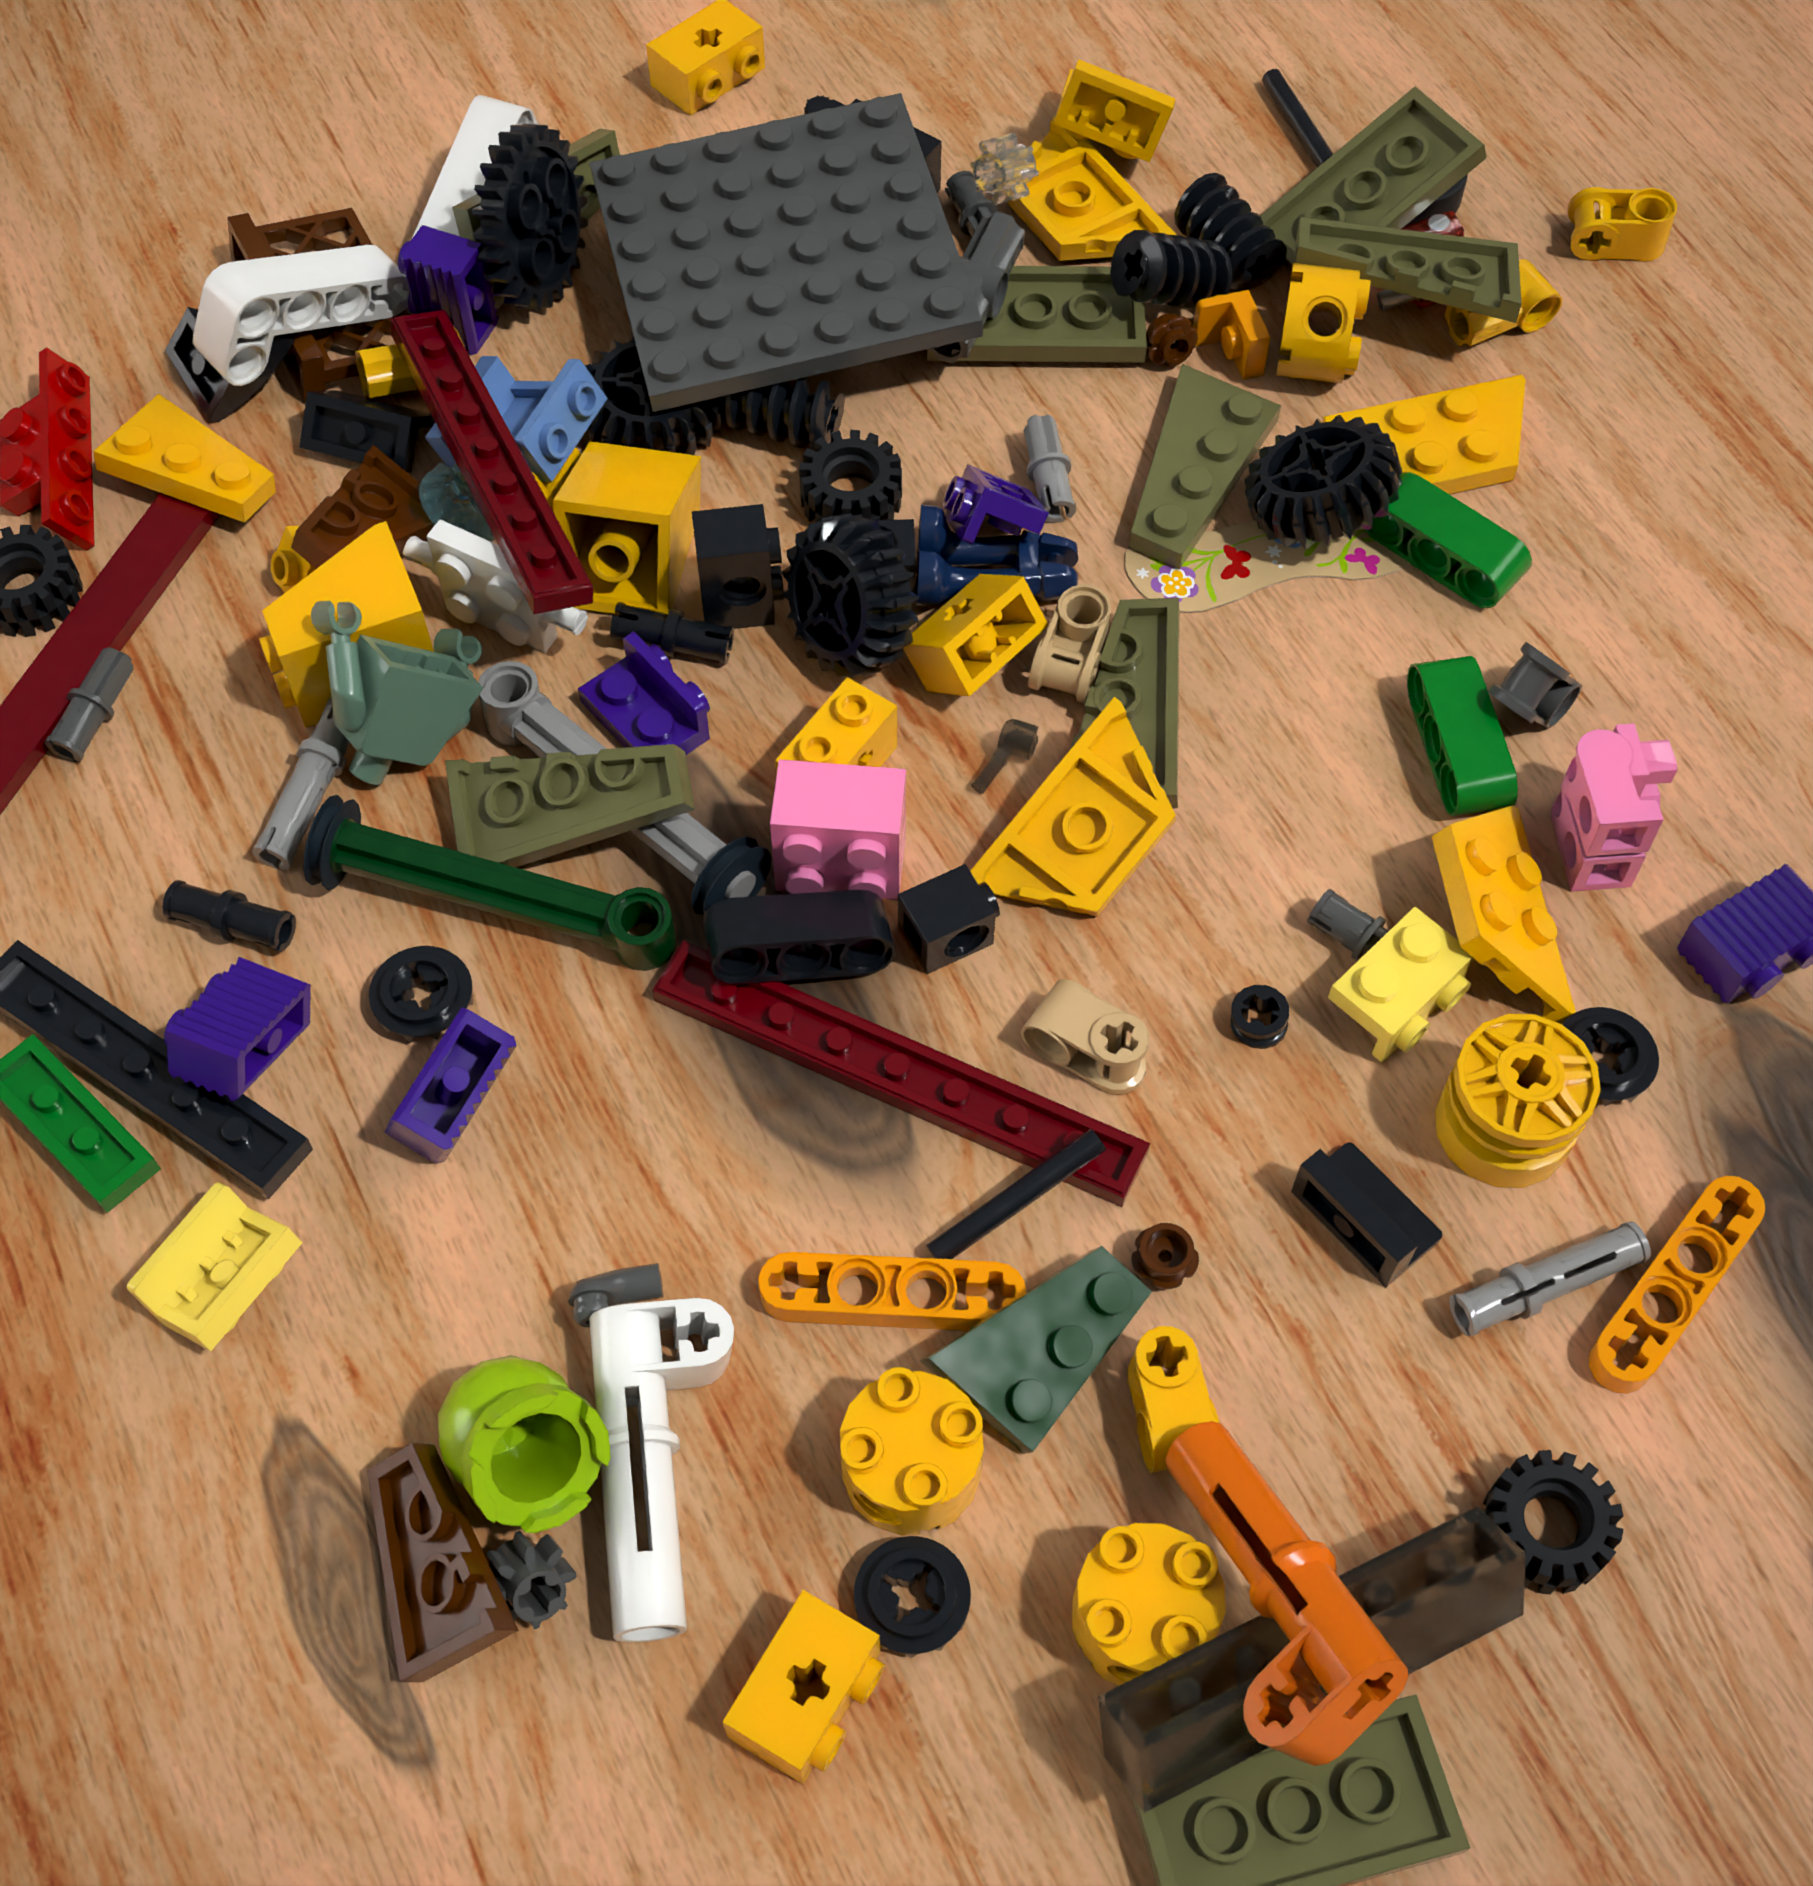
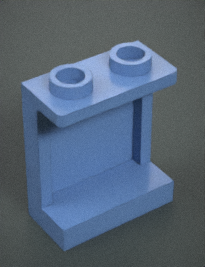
(541, 415)

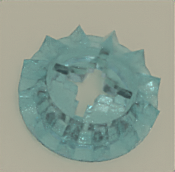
(437, 495)

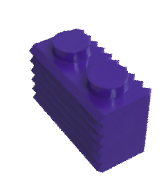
(447, 277)
(1753, 936)
(236, 1027)
(451, 1086)

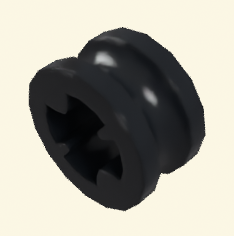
(1255, 1033)

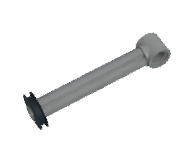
(523, 715)

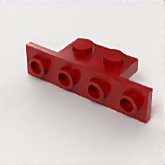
(50, 452)

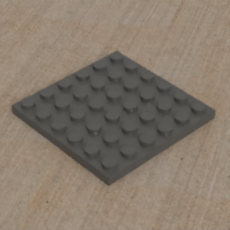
(782, 252)

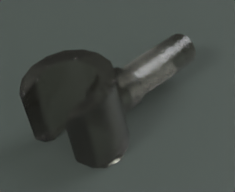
(1015, 739)

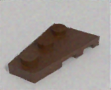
(367, 496)
(433, 1568)

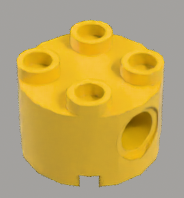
(1328, 291)
(911, 1451)
(1145, 1599)

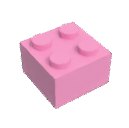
(838, 828)

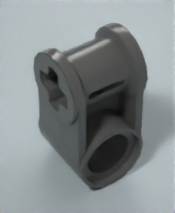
(1537, 688)

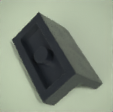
(351, 424)
(1365, 1211)

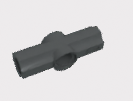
(987, 268)

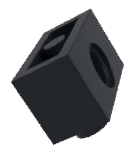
(736, 566)

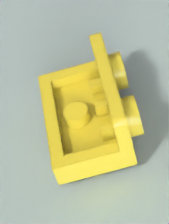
(1404, 982)
(212, 1267)

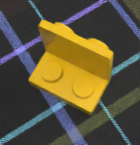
(1113, 111)

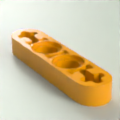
(892, 1279)
(1681, 1285)

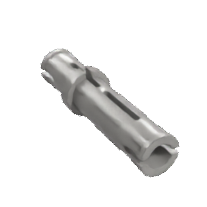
(317, 765)
(1526, 1288)

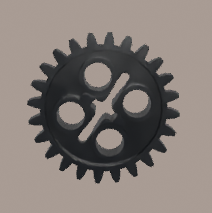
(530, 216)

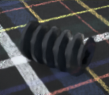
(1216, 213)
(1169, 269)
(786, 412)

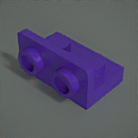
(982, 494)
(646, 701)

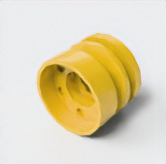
(1509, 1131)

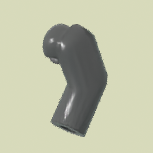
(614, 1288)

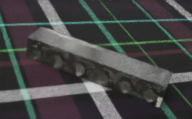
(1423, 1597)

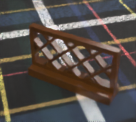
(308, 355)

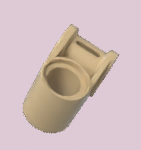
(1072, 651)
(1086, 1035)

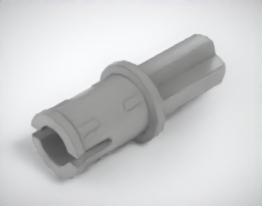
(1049, 467)

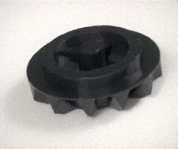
(394, 988)
(1615, 1032)
(903, 1563)

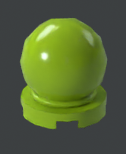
(522, 1443)

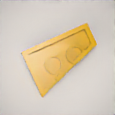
(186, 461)

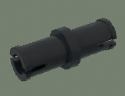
(673, 632)
(229, 915)

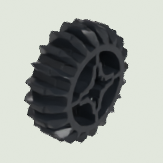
(628, 414)
(1323, 481)
(850, 595)

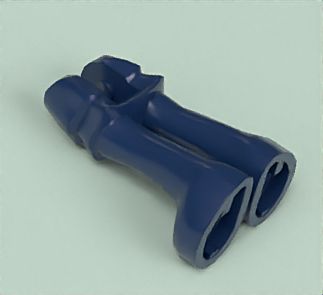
(1041, 559)

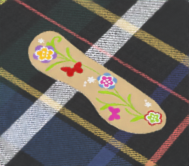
(1242, 560)

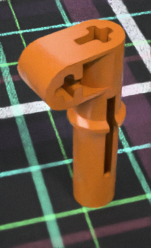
(1299, 1588)

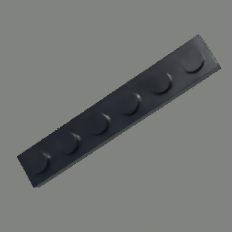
(135, 1066)

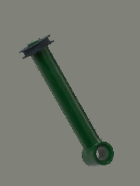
(343, 845)

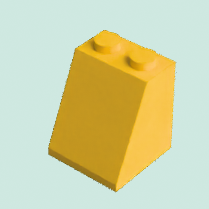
(630, 522)
(362, 573)

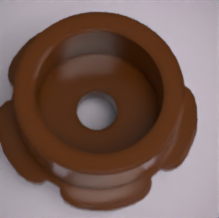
(1163, 333)
(1168, 1239)

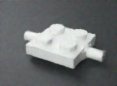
(483, 588)

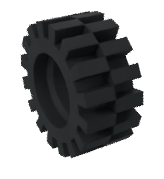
(851, 459)
(46, 595)
(1575, 1488)

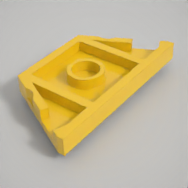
(1080, 200)
(1455, 435)
(1083, 824)
(1501, 906)

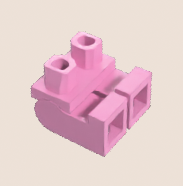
(1610, 806)

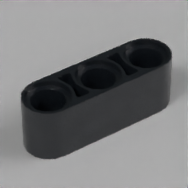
(798, 936)

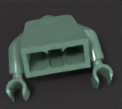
(395, 696)

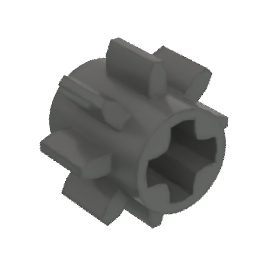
(531, 1577)

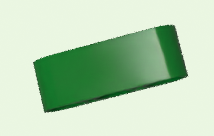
(1451, 542)
(1462, 736)

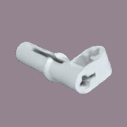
(629, 1373)

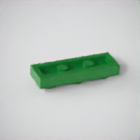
(73, 1124)

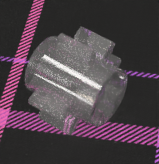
(1004, 168)

